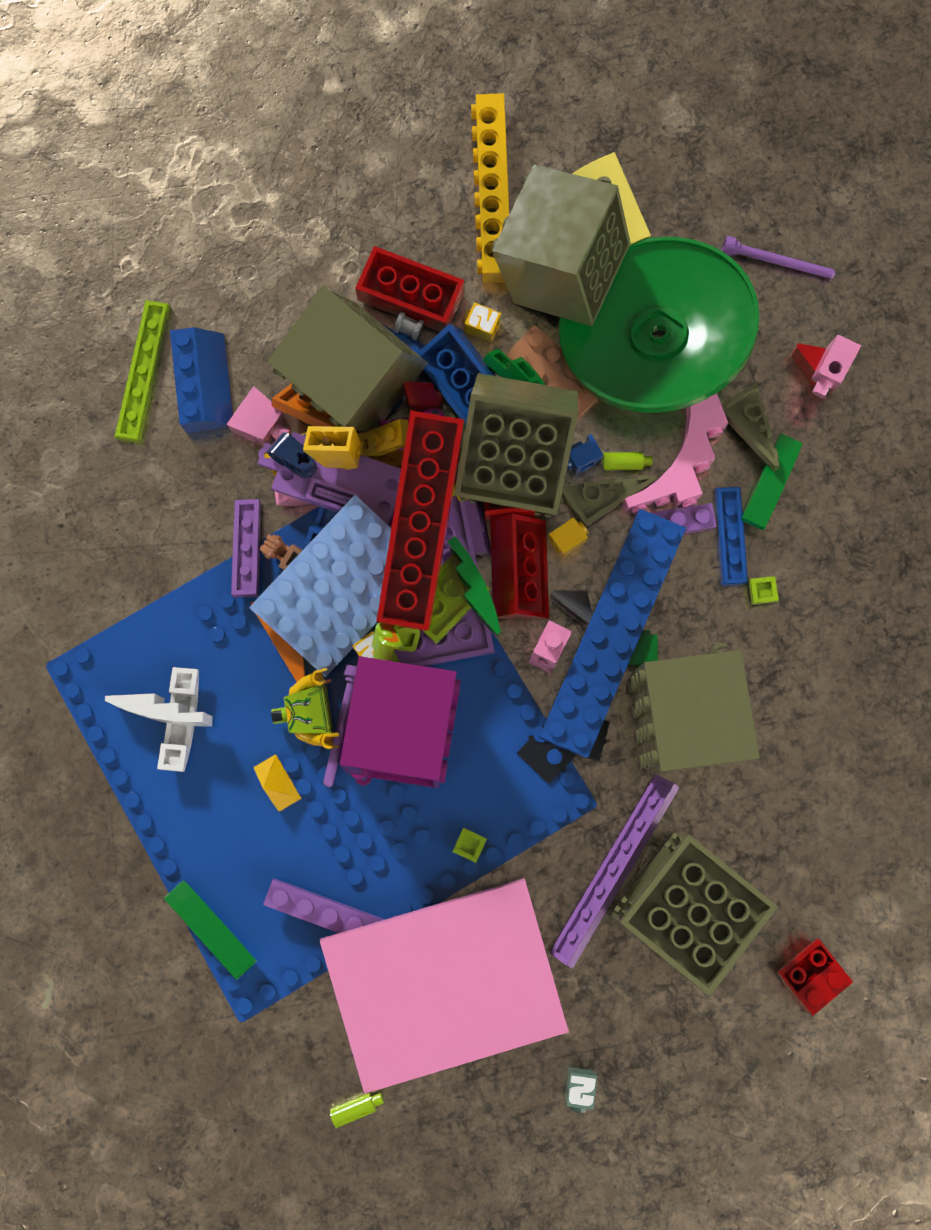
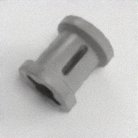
(408, 326)

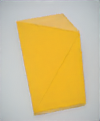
(277, 783)

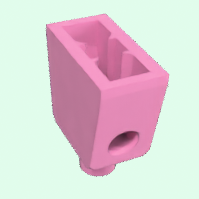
(837, 359)
(257, 419)
(550, 647)

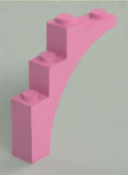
(694, 455)

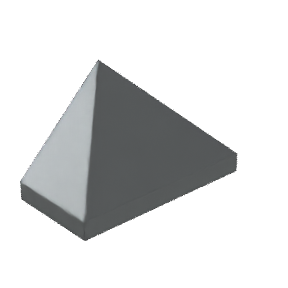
(574, 603)

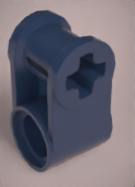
(290, 453)

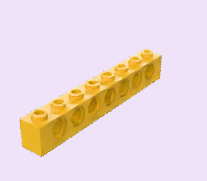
(490, 108)

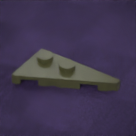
(748, 419)
(594, 500)

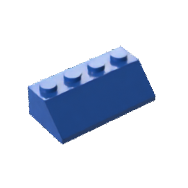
(454, 367)
(201, 379)

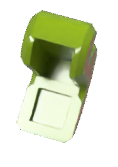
(391, 637)

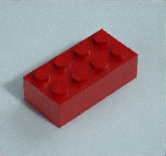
(411, 288)

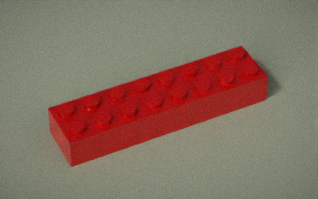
(420, 520)

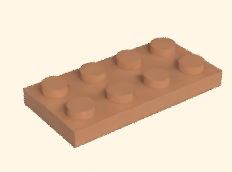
(549, 363)

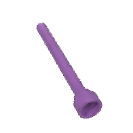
(733, 247)
(350, 672)

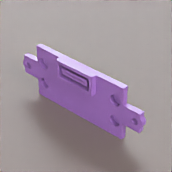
(333, 487)

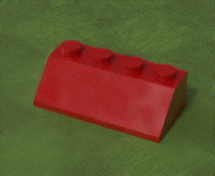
(519, 567)

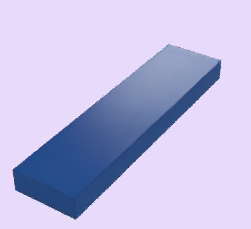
(731, 536)

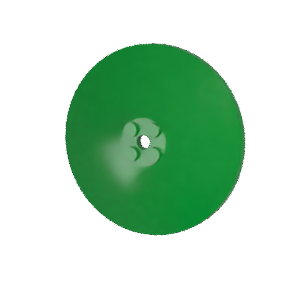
(671, 287)

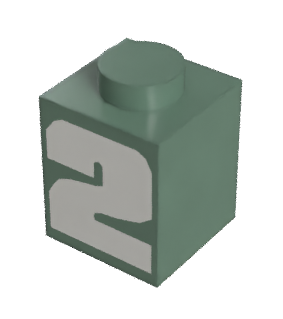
(580, 1089)

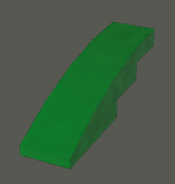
(771, 483)
(478, 594)
(210, 930)

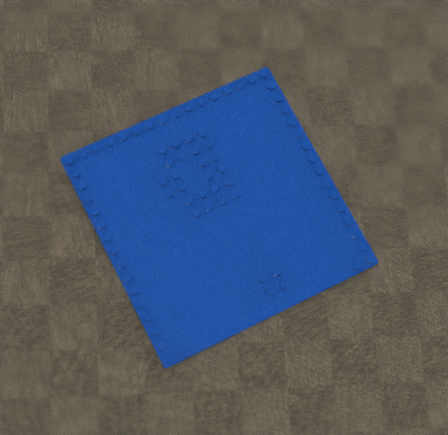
(356, 844)

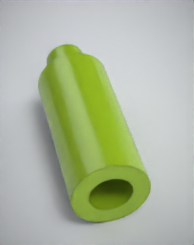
(625, 461)
(355, 1109)

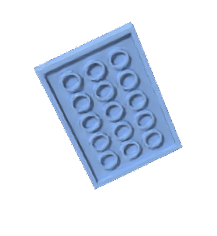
(331, 588)

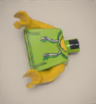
(308, 711)

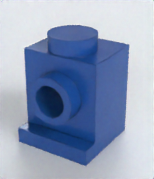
(584, 455)

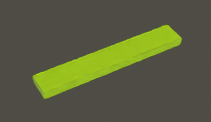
(142, 371)

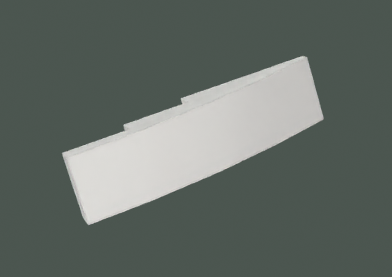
(154, 708)

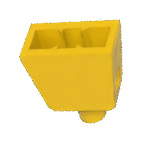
(333, 446)

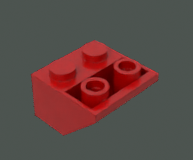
(814, 977)

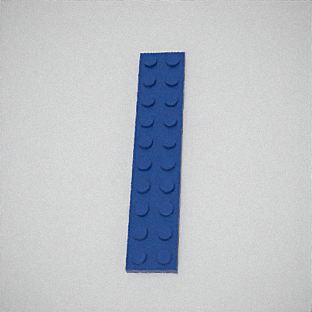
(612, 634)

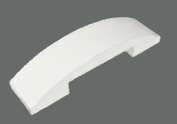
(178, 738)

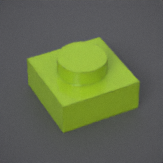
(763, 590)
(469, 845)

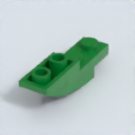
(512, 369)

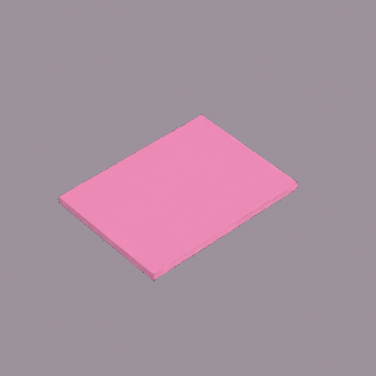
(444, 985)

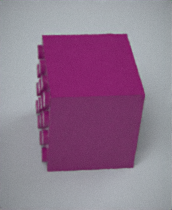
(400, 723)

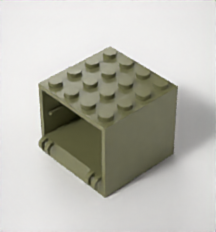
(562, 243)
(345, 362)
(517, 444)
(693, 712)
(694, 911)

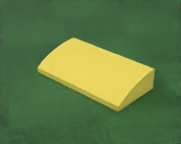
(610, 167)

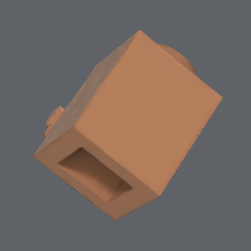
(276, 548)

